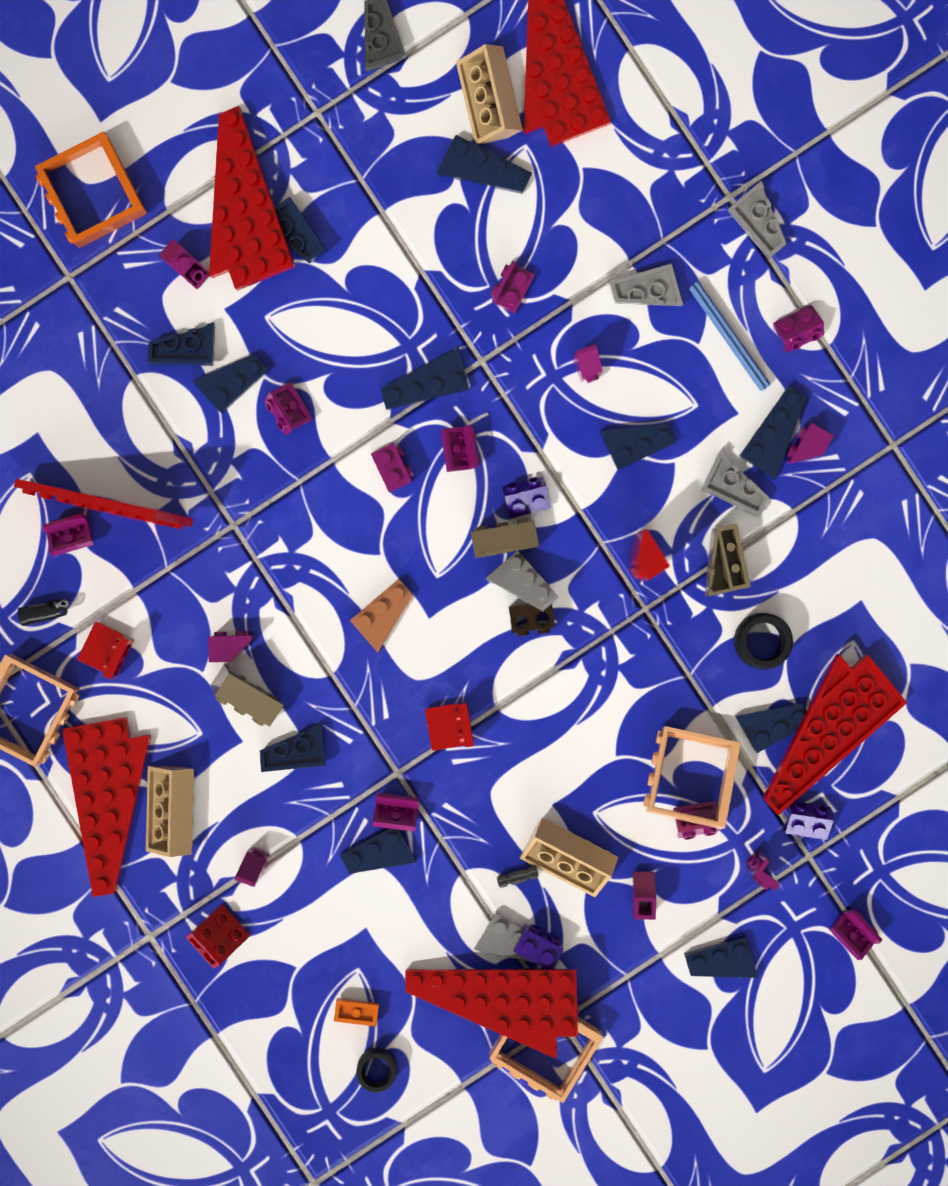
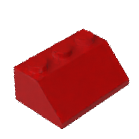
(646, 557)

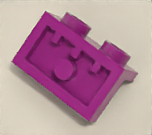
(512, 287)
(287, 408)
(391, 467)
(689, 830)

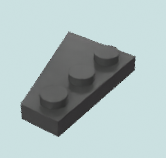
(381, 36)

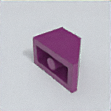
(588, 364)
(252, 866)

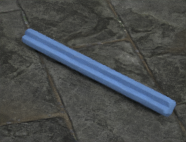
(729, 336)

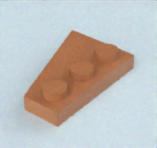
(382, 613)

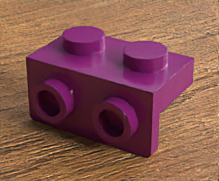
(799, 328)
(460, 448)
(68, 534)
(396, 812)
(756, 865)
(855, 933)

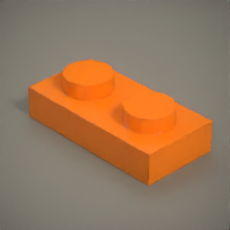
(356, 1012)

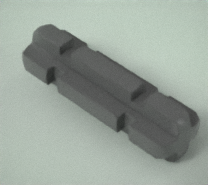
(517, 876)

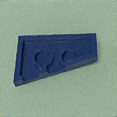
(298, 231)
(187, 348)
(231, 382)
(636, 443)
(771, 725)
(296, 752)
(378, 852)
(723, 959)

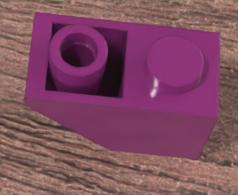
(184, 264)
(811, 443)
(227, 648)
(643, 895)

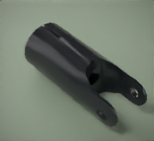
(42, 611)

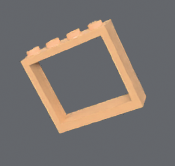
(6, 668)
(726, 785)
(538, 1082)

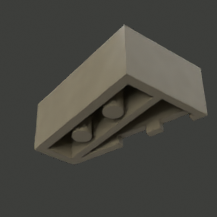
(504, 538)
(726, 562)
(245, 697)

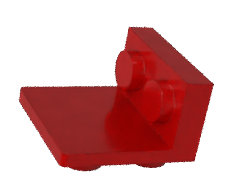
(105, 650)
(449, 726)
(218, 936)

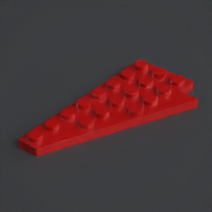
(558, 78)
(245, 223)
(104, 505)
(840, 717)
(105, 782)
(516, 1003)

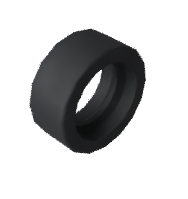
(373, 1086)

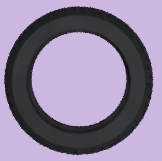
(783, 651)

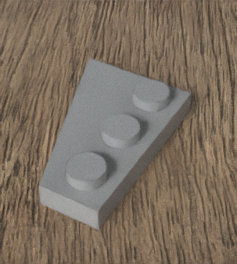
(756, 218)
(648, 288)
(733, 487)
(523, 581)
(500, 937)

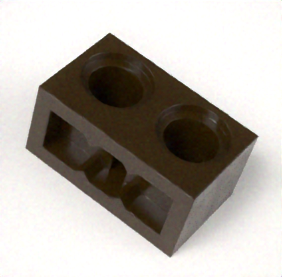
(531, 613)

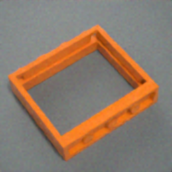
(107, 226)

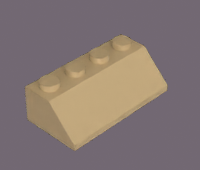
(489, 94)
(169, 810)
(569, 857)

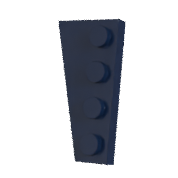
(475, 164)
(431, 381)
(773, 436)

